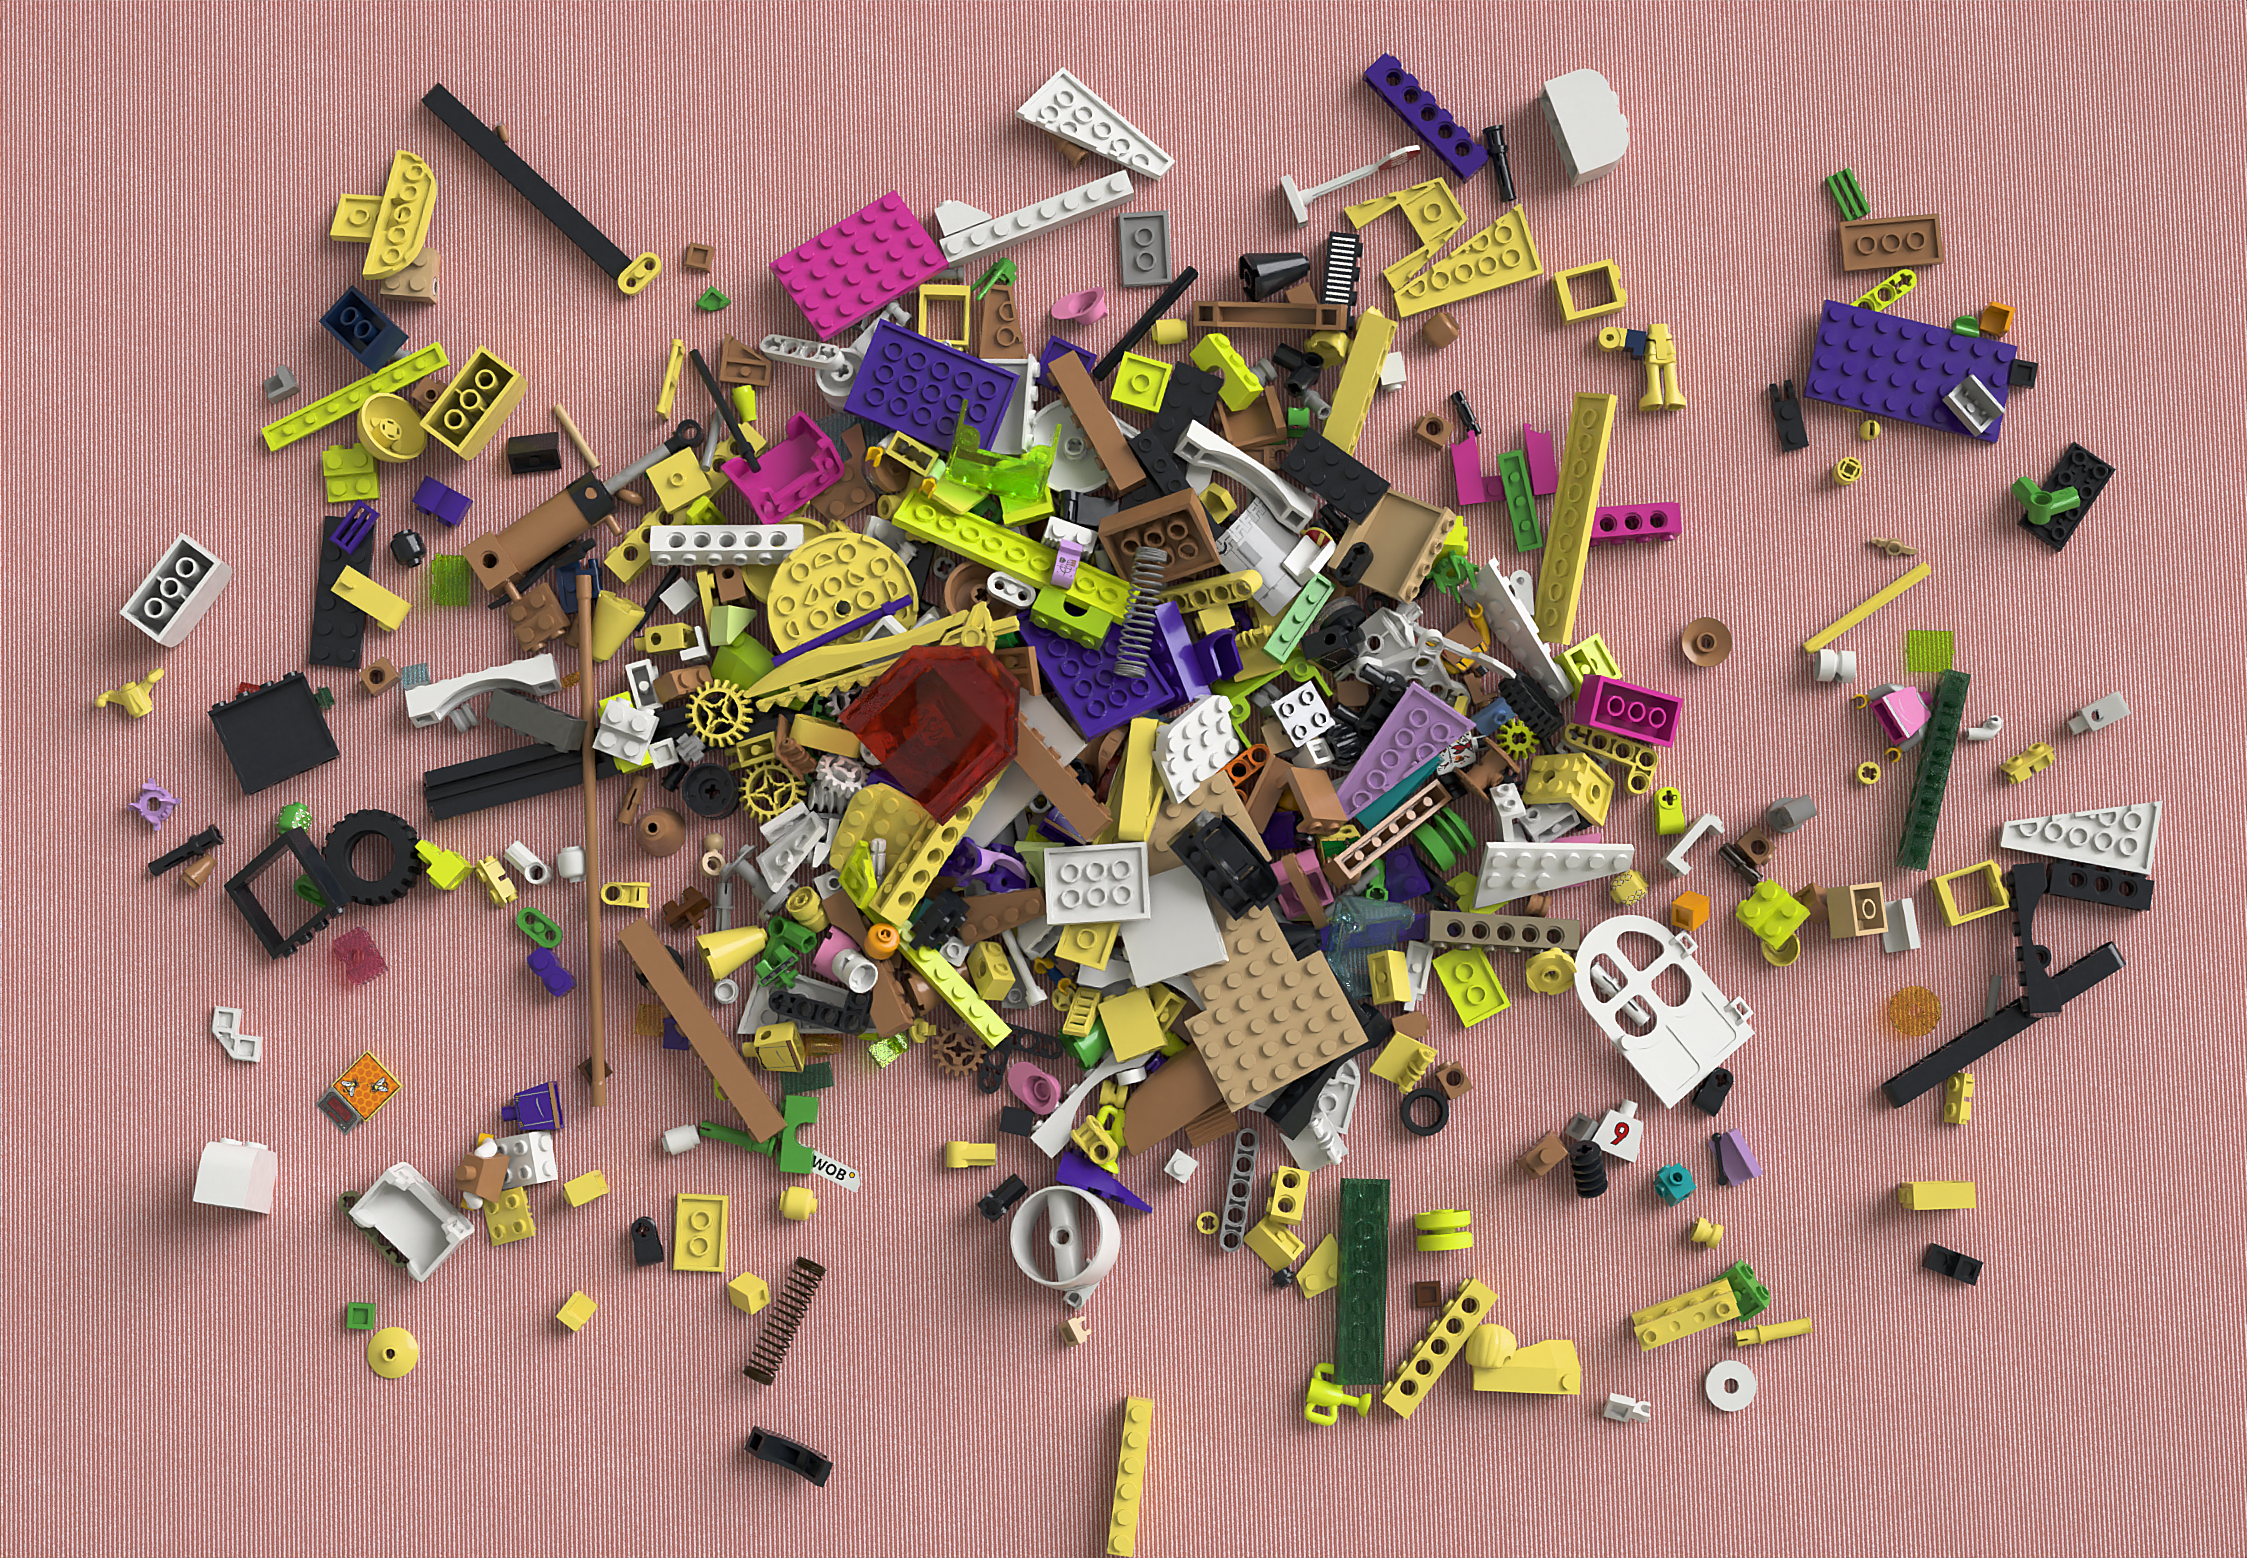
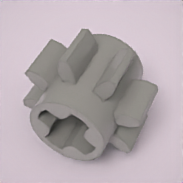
(690, 748)

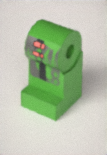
(1296, 421)

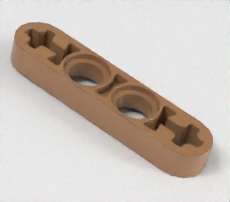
(1305, 891)

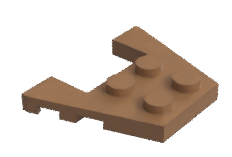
(850, 492)

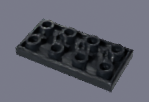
(2088, 476)

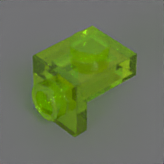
(886, 1050)

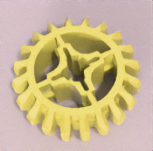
(700, 701)
(784, 789)

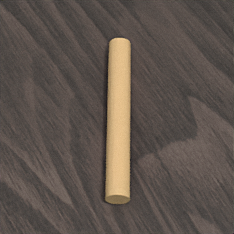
(576, 436)

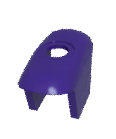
(1218, 655)

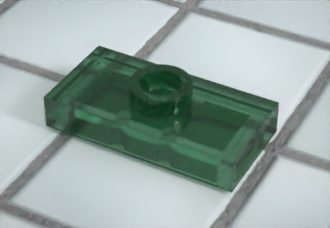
(812, 1078)

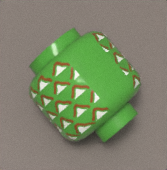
(292, 817)

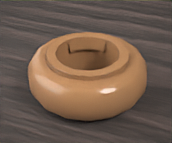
(630, 497)

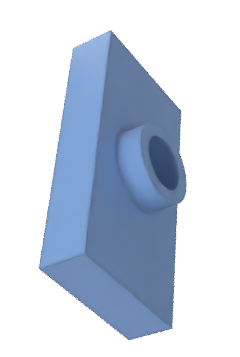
(1493, 716)

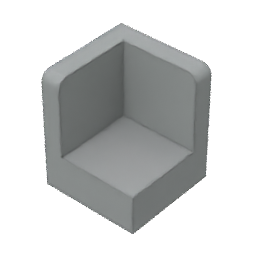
(281, 385)

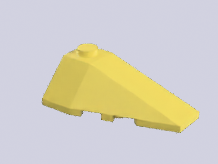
(1539, 1368)

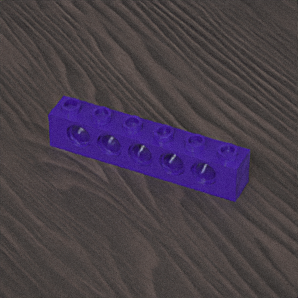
(1463, 167)

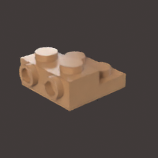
(538, 619)

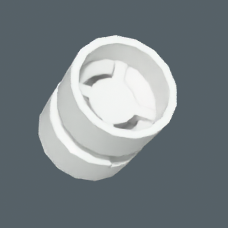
(1838, 666)
(854, 970)

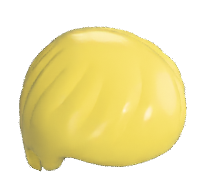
(1490, 1346)

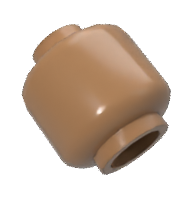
(1440, 330)

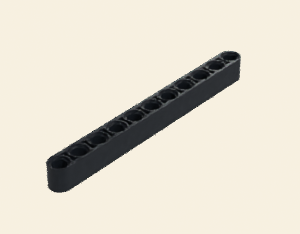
(526, 181)
(1995, 1031)

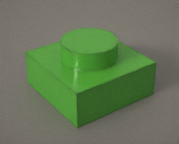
(361, 1315)

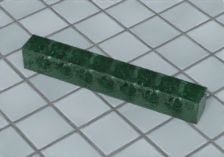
(1932, 770)

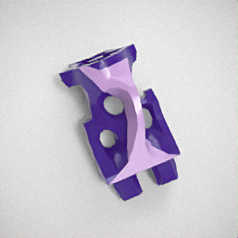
(976, 862)

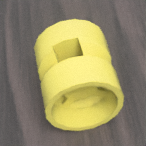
(808, 909)

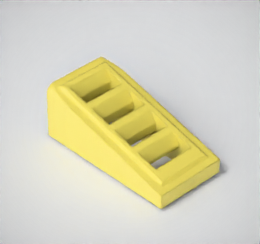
(1083, 1011)

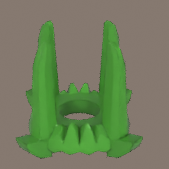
(1462, 570)

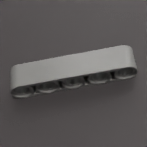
(1239, 1202)

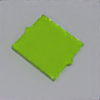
(1930, 650)

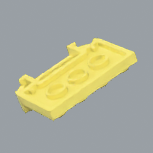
(877, 813)

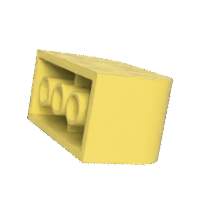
(475, 404)

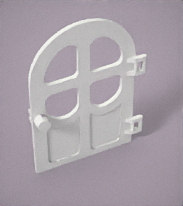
(1685, 1038)

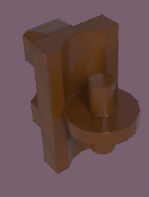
(687, 913)

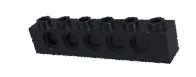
(1164, 473)

